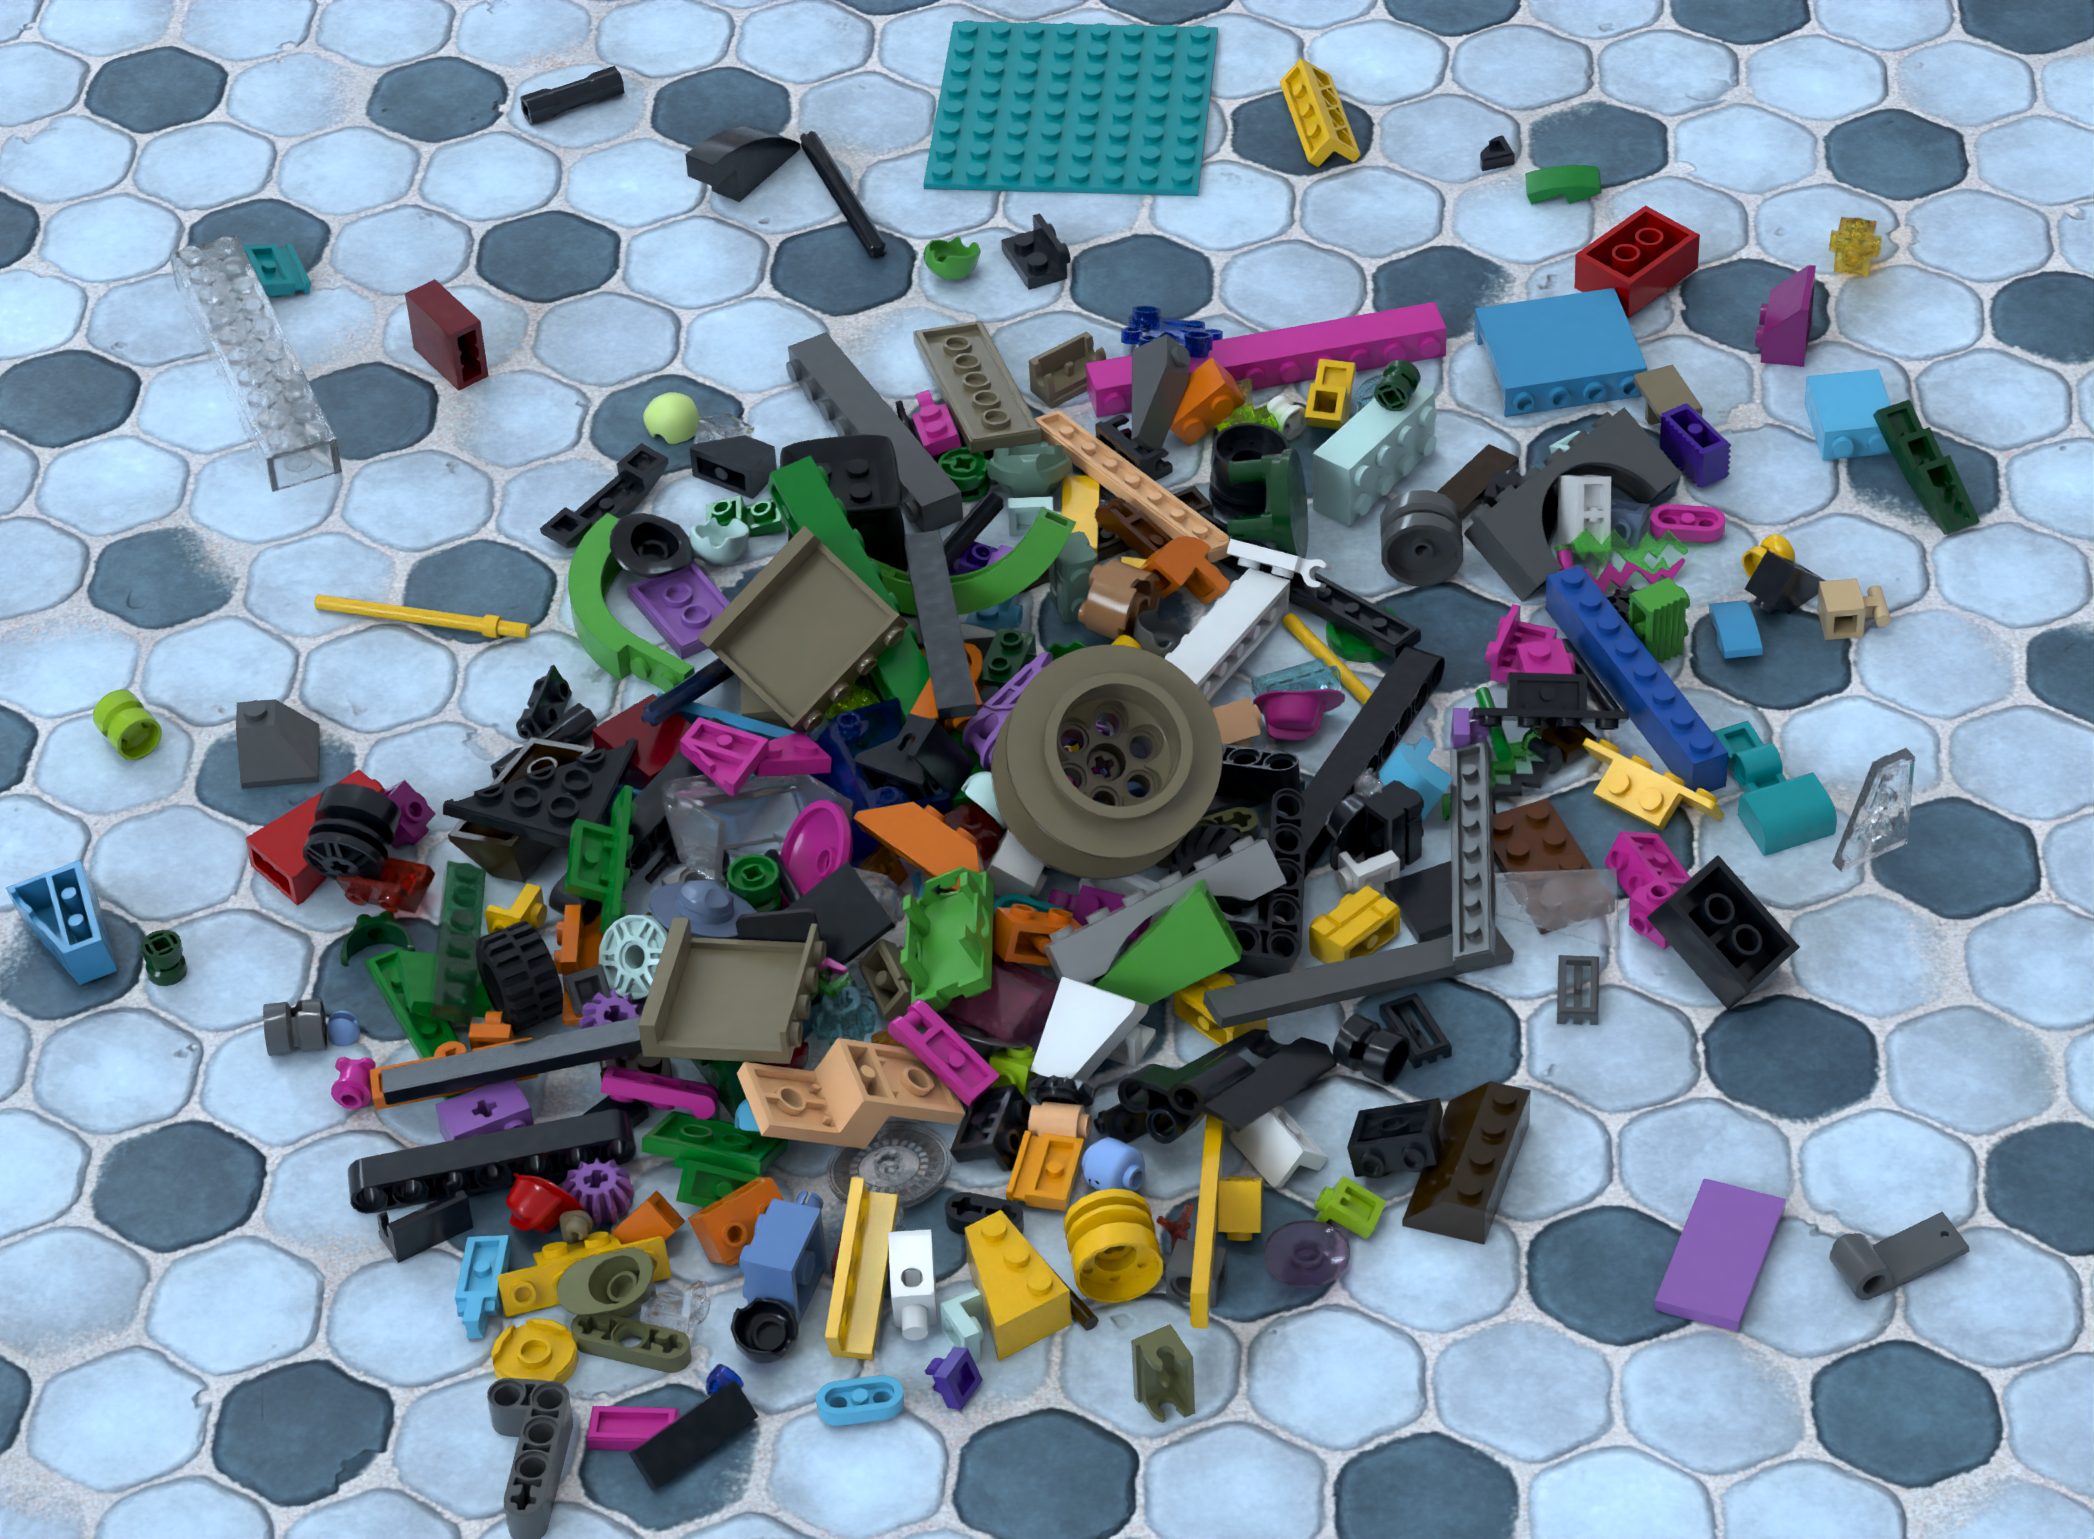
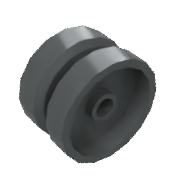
(1421, 538)

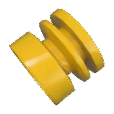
(1113, 1245)

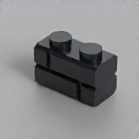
(1394, 823)

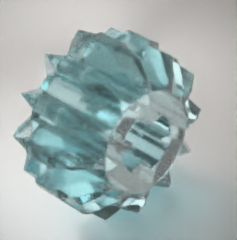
(845, 1016)

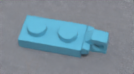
(477, 1286)

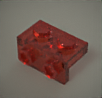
(398, 889)

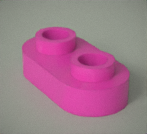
(1688, 522)

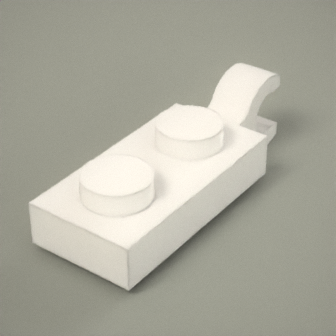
(1282, 563)

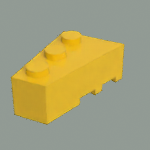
(1018, 1287)

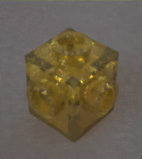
(1855, 246)

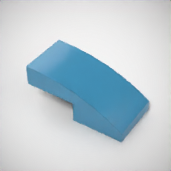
(1735, 629)

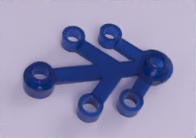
(1188, 333)

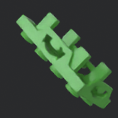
(951, 938)

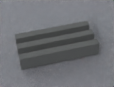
(1578, 1012)

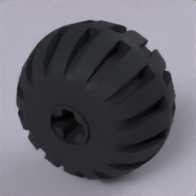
(1204, 842)

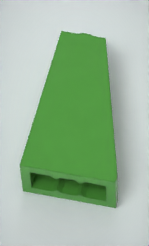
(1175, 950)

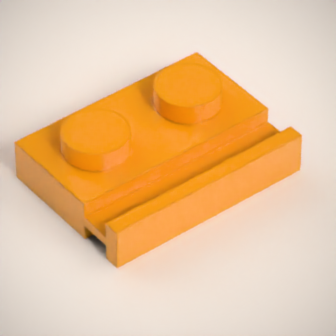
(1046, 1170)

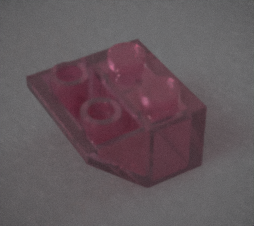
(1013, 1005)

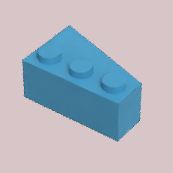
(67, 919)

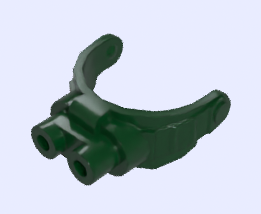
(372, 931)

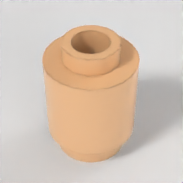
(1060, 1120)

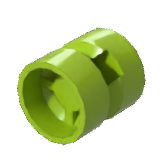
(127, 724)

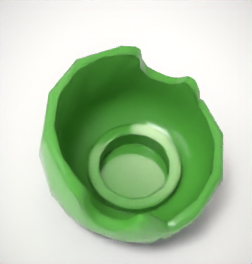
(951, 259)

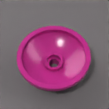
(816, 845)

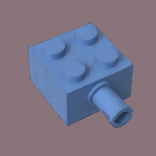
(786, 1253)

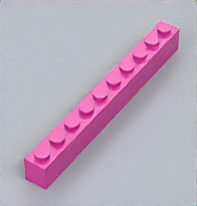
(1293, 352)

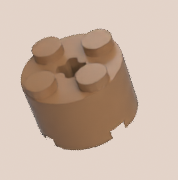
(1117, 598)

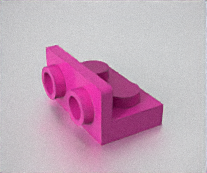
(1641, 859)

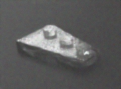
(1880, 813)
(1563, 901)

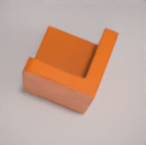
(649, 1220)

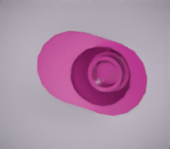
(1294, 713)

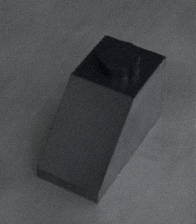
(734, 464)
(1782, 584)

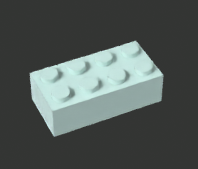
(1372, 456)

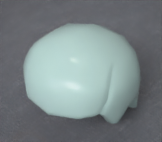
(718, 542)
(980, 790)

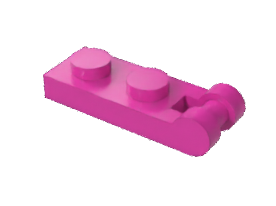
(944, 1052)
(660, 1090)

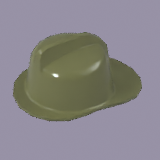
(608, 1283)

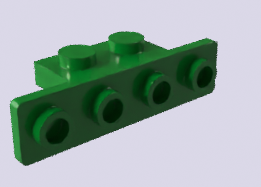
(599, 857)

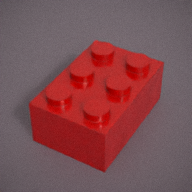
(1638, 259)

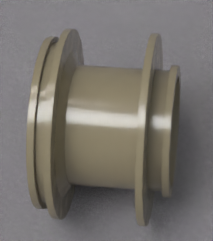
(1146, 705)

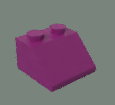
(1787, 320)

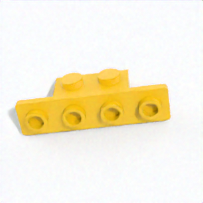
(1642, 792)
(537, 1285)

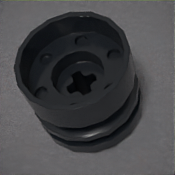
(1241, 443)
(352, 832)

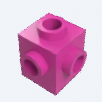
(1643, 903)

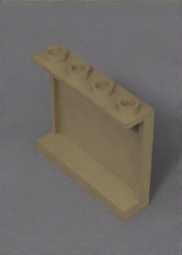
(803, 631)
(730, 997)

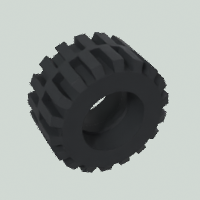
(519, 976)

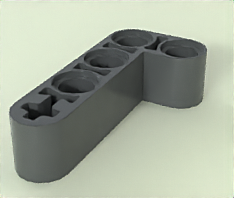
(543, 1421)

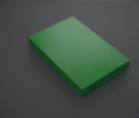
(713, 1143)

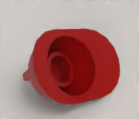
(538, 1204)

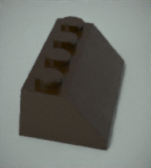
(505, 853)
(1478, 1152)

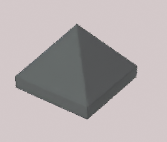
(584, 985)

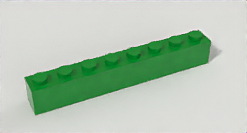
(805, 500)

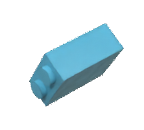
(1843, 412)

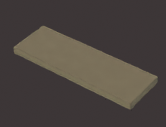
(976, 386)

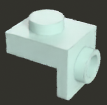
(1024, 512)

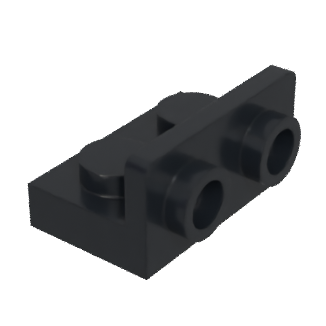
(1037, 254)
(993, 1127)

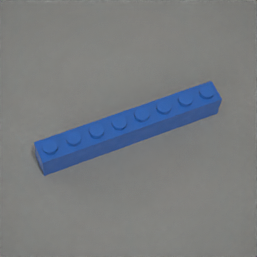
(1636, 680)

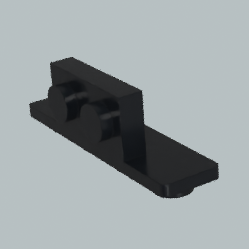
(1547, 698)

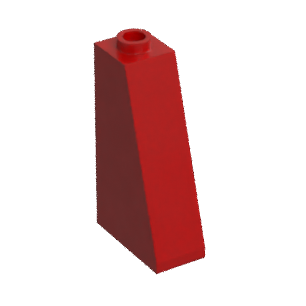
(278, 847)

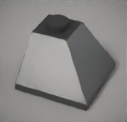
(276, 745)

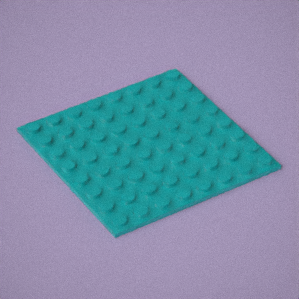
(1073, 108)

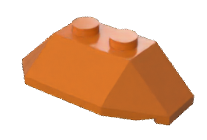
(922, 839)

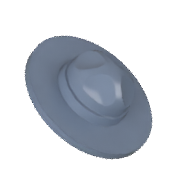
(706, 904)

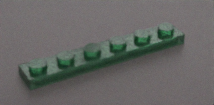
(456, 943)

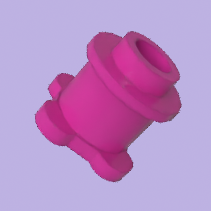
(354, 1083)

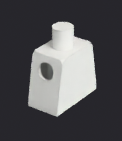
(912, 1290)

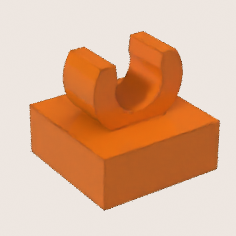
(491, 1031)

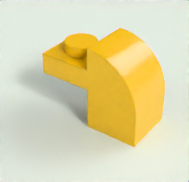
(1330, 394)

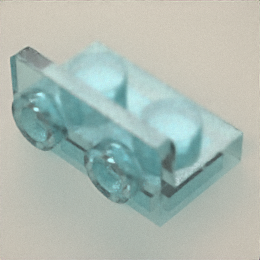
(1302, 677)

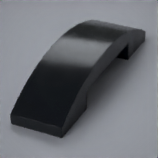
(636, 478)

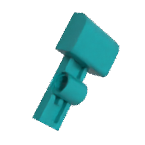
(1772, 808)

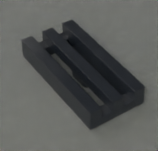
(1425, 1051)

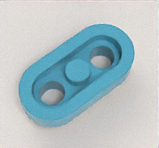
(860, 1400)

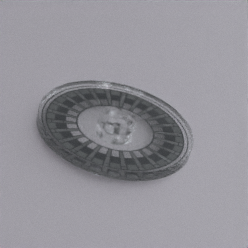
(899, 1160)

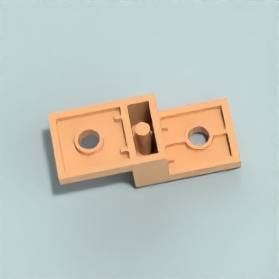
(847, 1095)

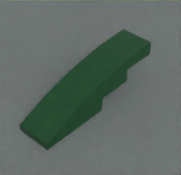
(1925, 468)

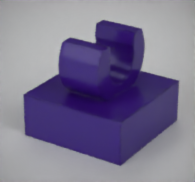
(955, 1377)

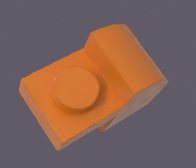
(1184, 564)

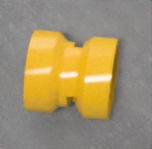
(1773, 543)

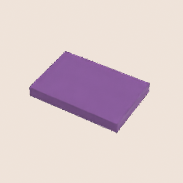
(679, 607)

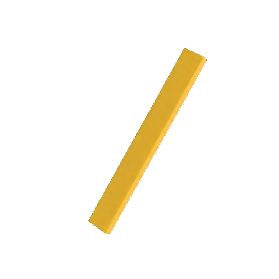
(1206, 1223)

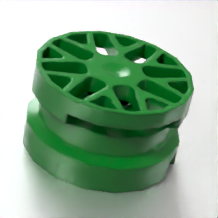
(967, 472)

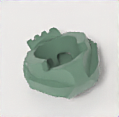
(1030, 469)

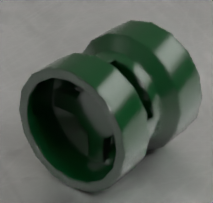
(1397, 385)
(164, 957)

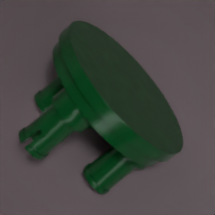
(1286, 502)

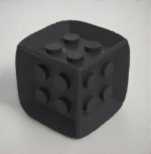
(867, 481)

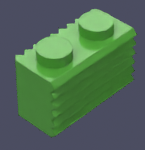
(1659, 618)

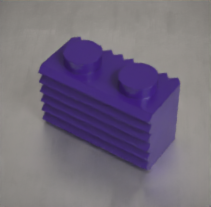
(1694, 445)

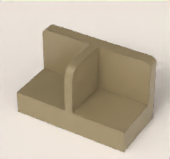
(1663, 391)

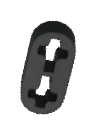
(977, 1208)

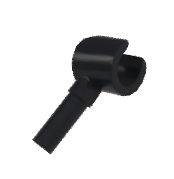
(670, 856)

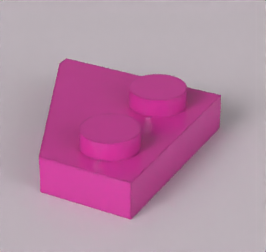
(724, 753)
(793, 756)

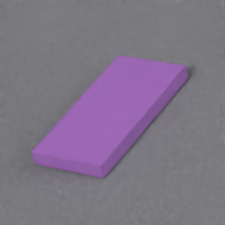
(1720, 1255)

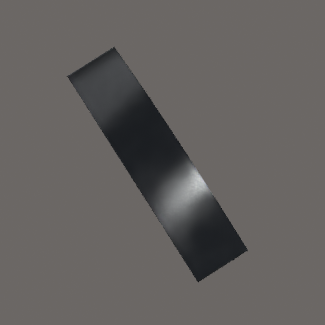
(739, 159)

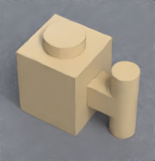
(1844, 609)

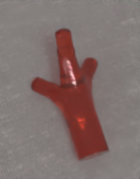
(1178, 1228)

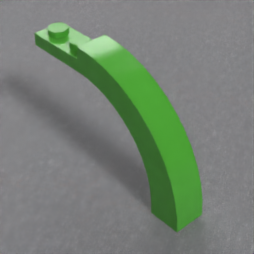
(1000, 579)
(600, 634)

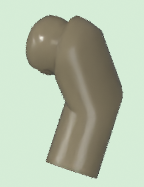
(575, 1226)

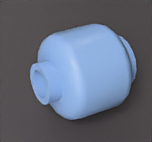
(1113, 1165)

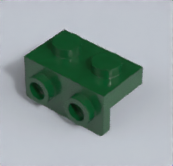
(1007, 656)

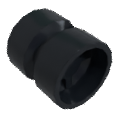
(1370, 1049)

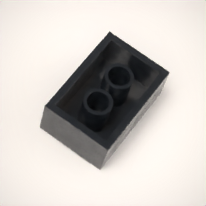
(1723, 932)

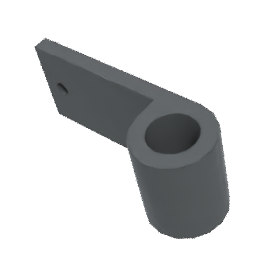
(1897, 1259)

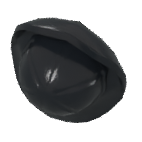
(650, 545)

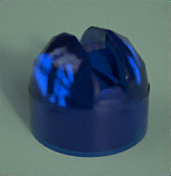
(719, 1377)

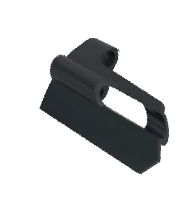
(1224, 1084)

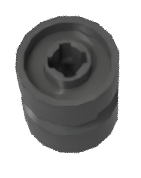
(295, 1027)

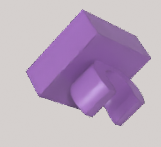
(1465, 732)

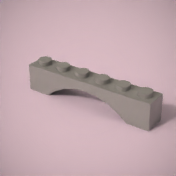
(1091, 948)

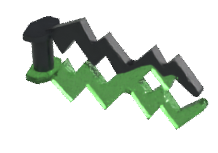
(1530, 746)

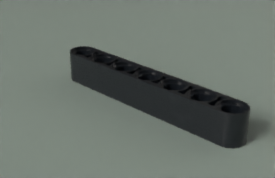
(648, 829)
(489, 1160)

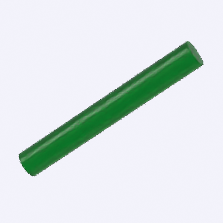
(1496, 734)

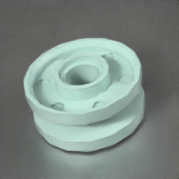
(623, 952)

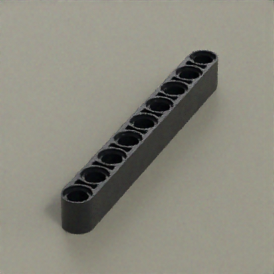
(1369, 740)

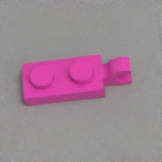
(935, 426)

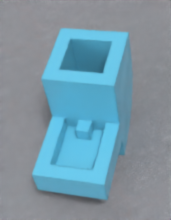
(1414, 770)

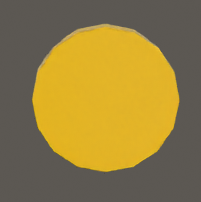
(535, 1352)

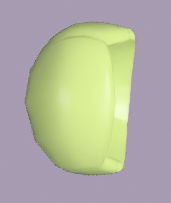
(672, 417)

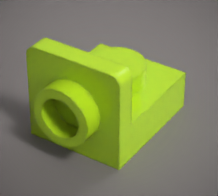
(1350, 1206)

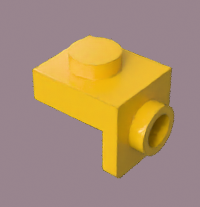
(527, 907)

